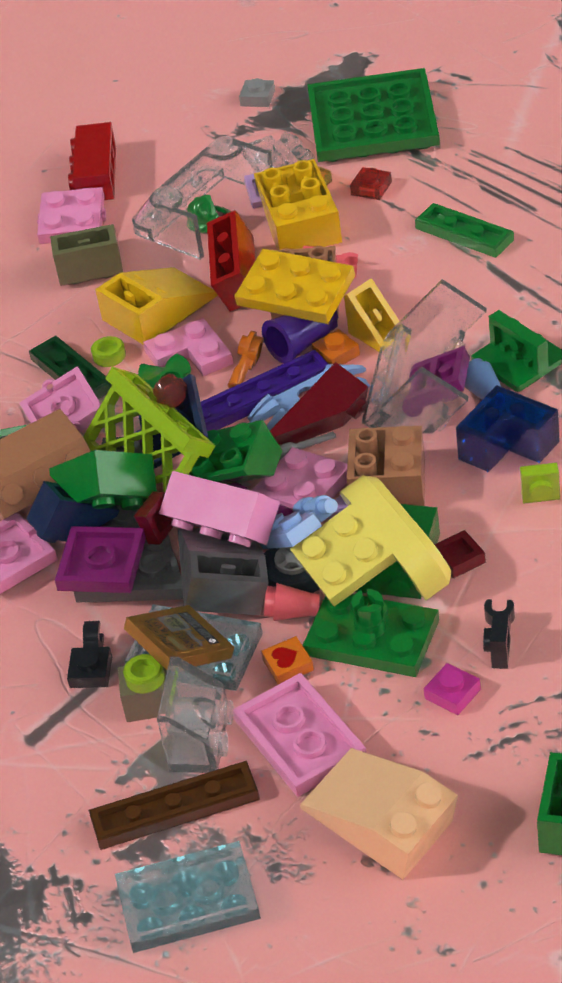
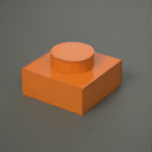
(337, 347)

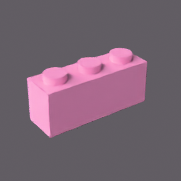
(219, 509)

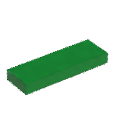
(464, 230)

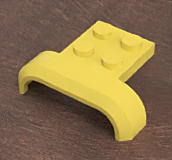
(368, 540)

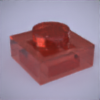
(370, 183)

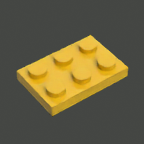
(295, 285)

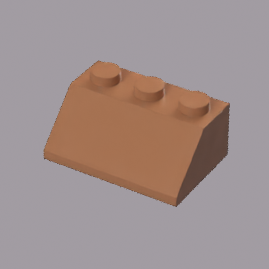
(30, 454)

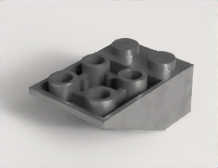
(221, 574)

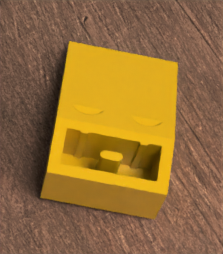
(298, 206)
(150, 301)

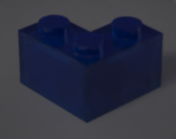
(504, 424)

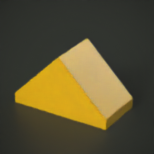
(369, 314)

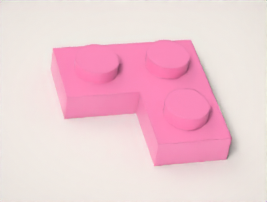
(191, 341)

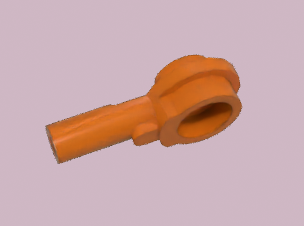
(250, 350)

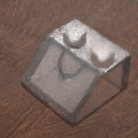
(193, 719)

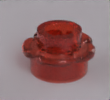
(170, 390)

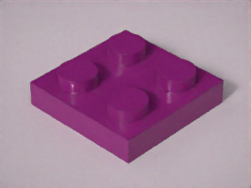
(100, 559)

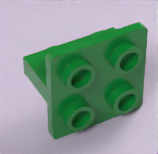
(517, 352)

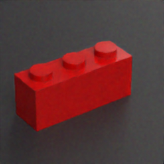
(93, 158)
(229, 256)

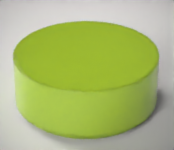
(108, 351)
(143, 674)

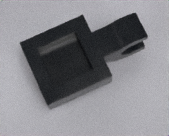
(498, 637)
(91, 664)

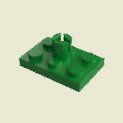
(372, 633)

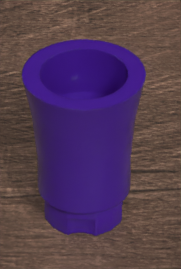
(290, 335)

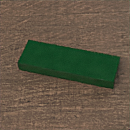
(58, 358)

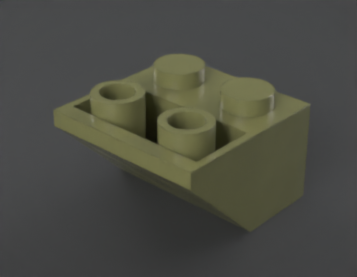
(86, 255)

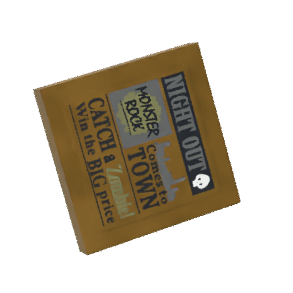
(179, 634)

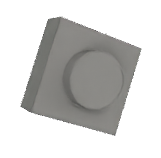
(257, 93)

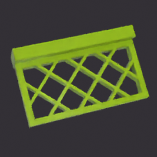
(138, 399)

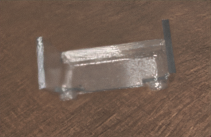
(164, 213)
(427, 330)

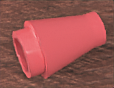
(288, 602)

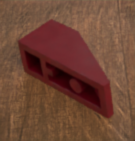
(323, 407)

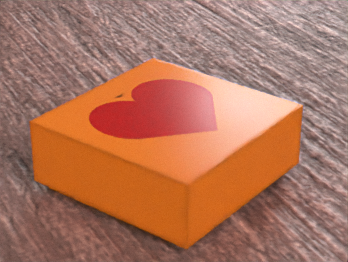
(287, 660)

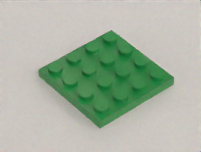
(372, 115)

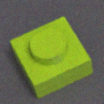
(540, 483)

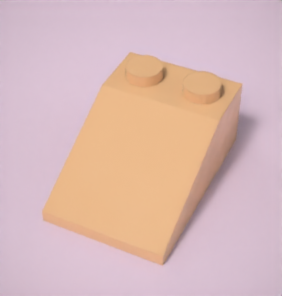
(382, 809)

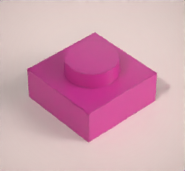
(452, 688)

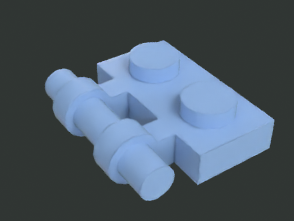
(305, 520)

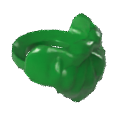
(205, 211)

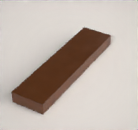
(173, 805)

